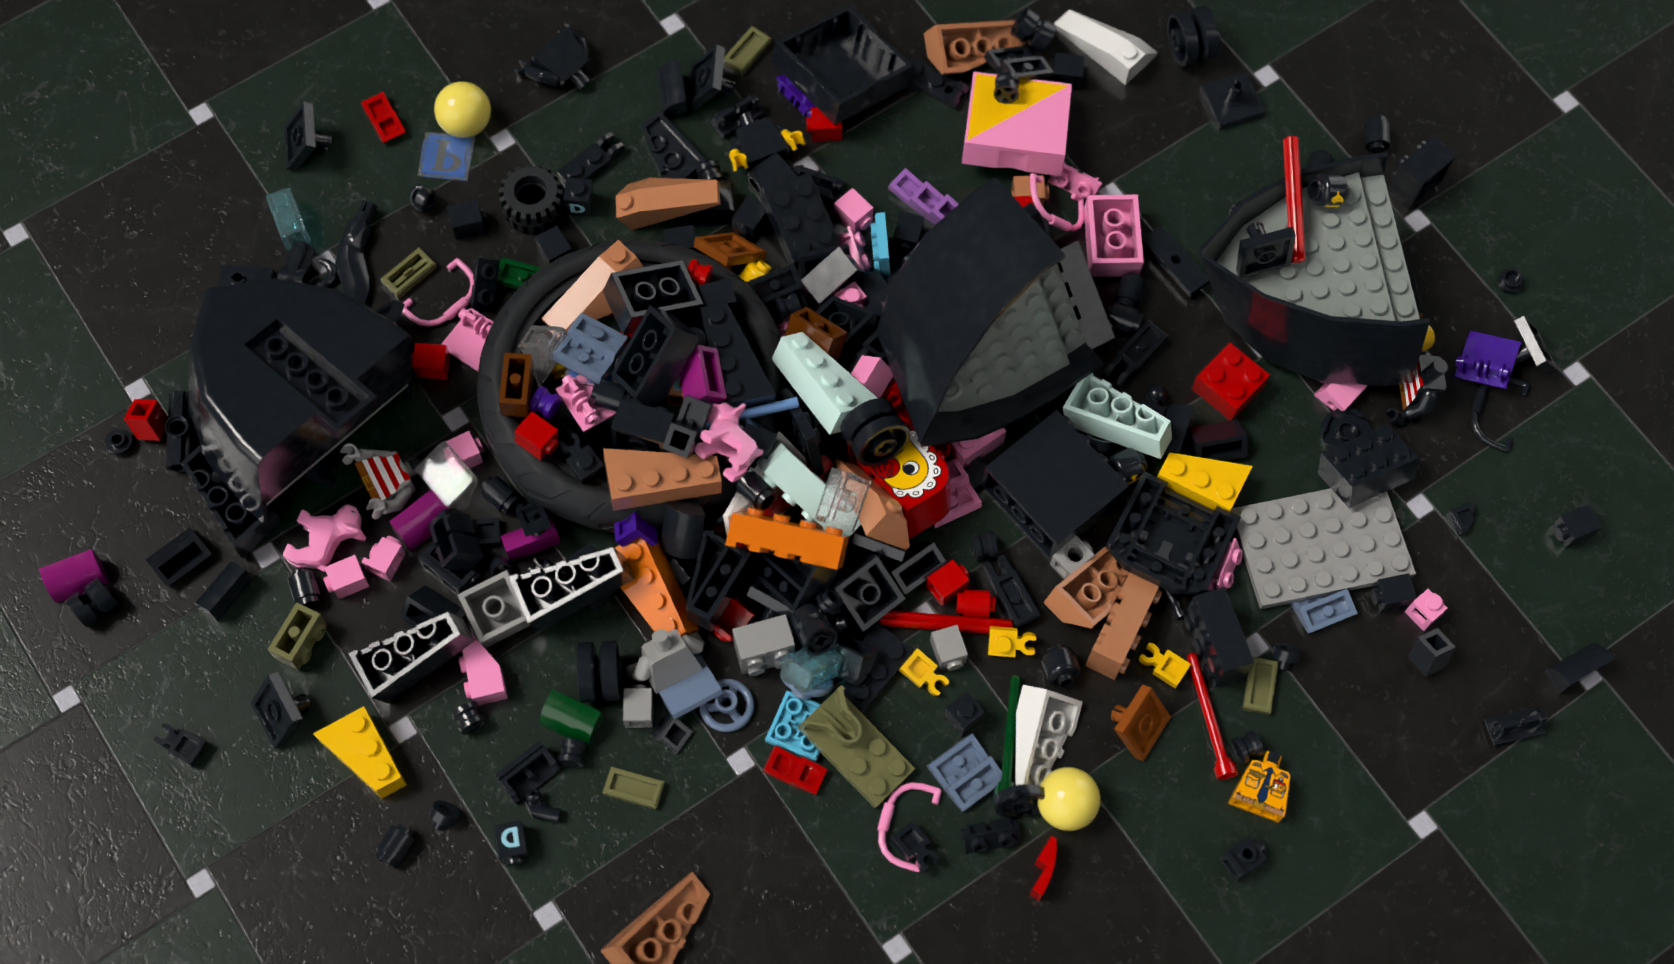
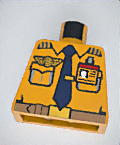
(1263, 788)

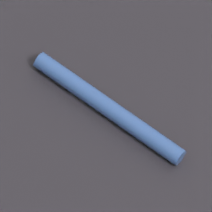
(766, 409)

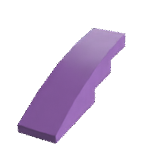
(922, 197)

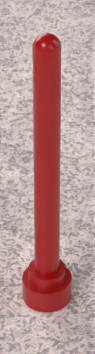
(1224, 766)

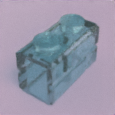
(287, 217)
(809, 670)

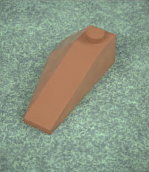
(880, 513)

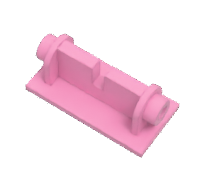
(1075, 182)
(856, 242)
(1224, 573)

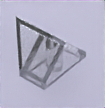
(542, 343)

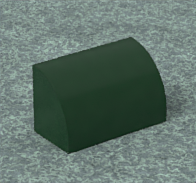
(570, 718)

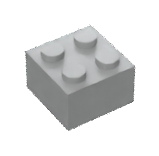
(493, 609)
(763, 645)

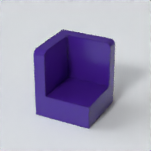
(634, 528)

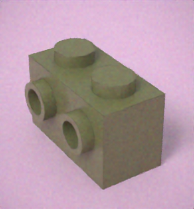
(298, 636)

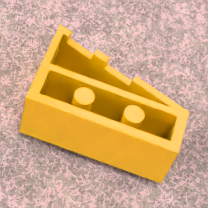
(1204, 479)
(363, 751)

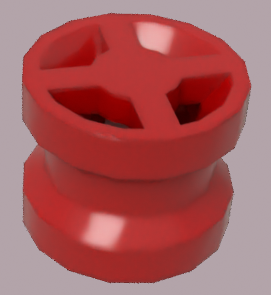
(699, 273)

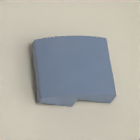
(590, 348)
(1324, 610)
(691, 691)
(966, 772)

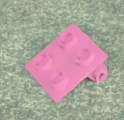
(468, 337)
(581, 405)

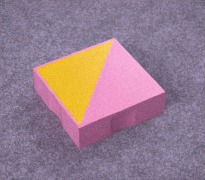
(1018, 134)

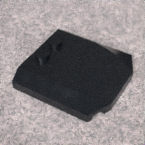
(1170, 537)

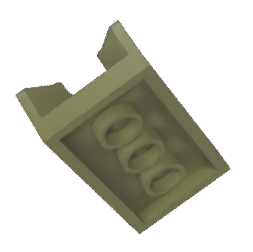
(856, 748)

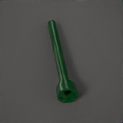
(1010, 735)

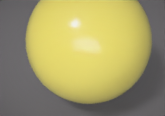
(462, 109)
(1069, 799)

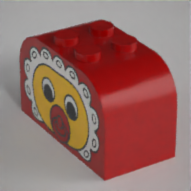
(916, 480)

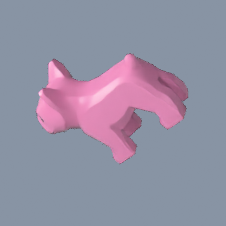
(729, 440)
(324, 537)

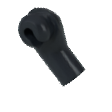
(538, 808)

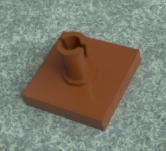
(729, 249)
(1141, 722)

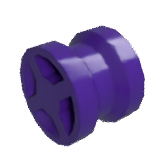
(545, 402)

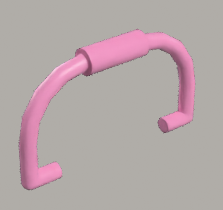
(1052, 219)
(453, 310)
(886, 817)

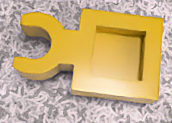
(1005, 642)
(1169, 666)
(921, 669)

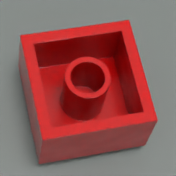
(1230, 381)

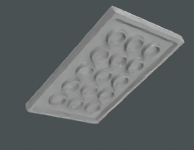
(1319, 546)

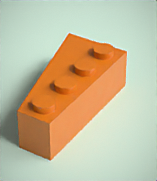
(788, 538)
(655, 588)

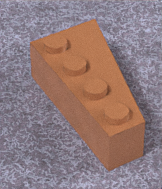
(658, 477)
(1122, 625)

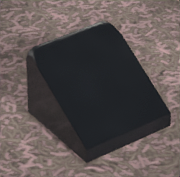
(671, 733)

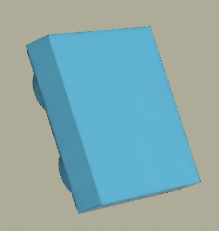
(880, 245)
(785, 730)

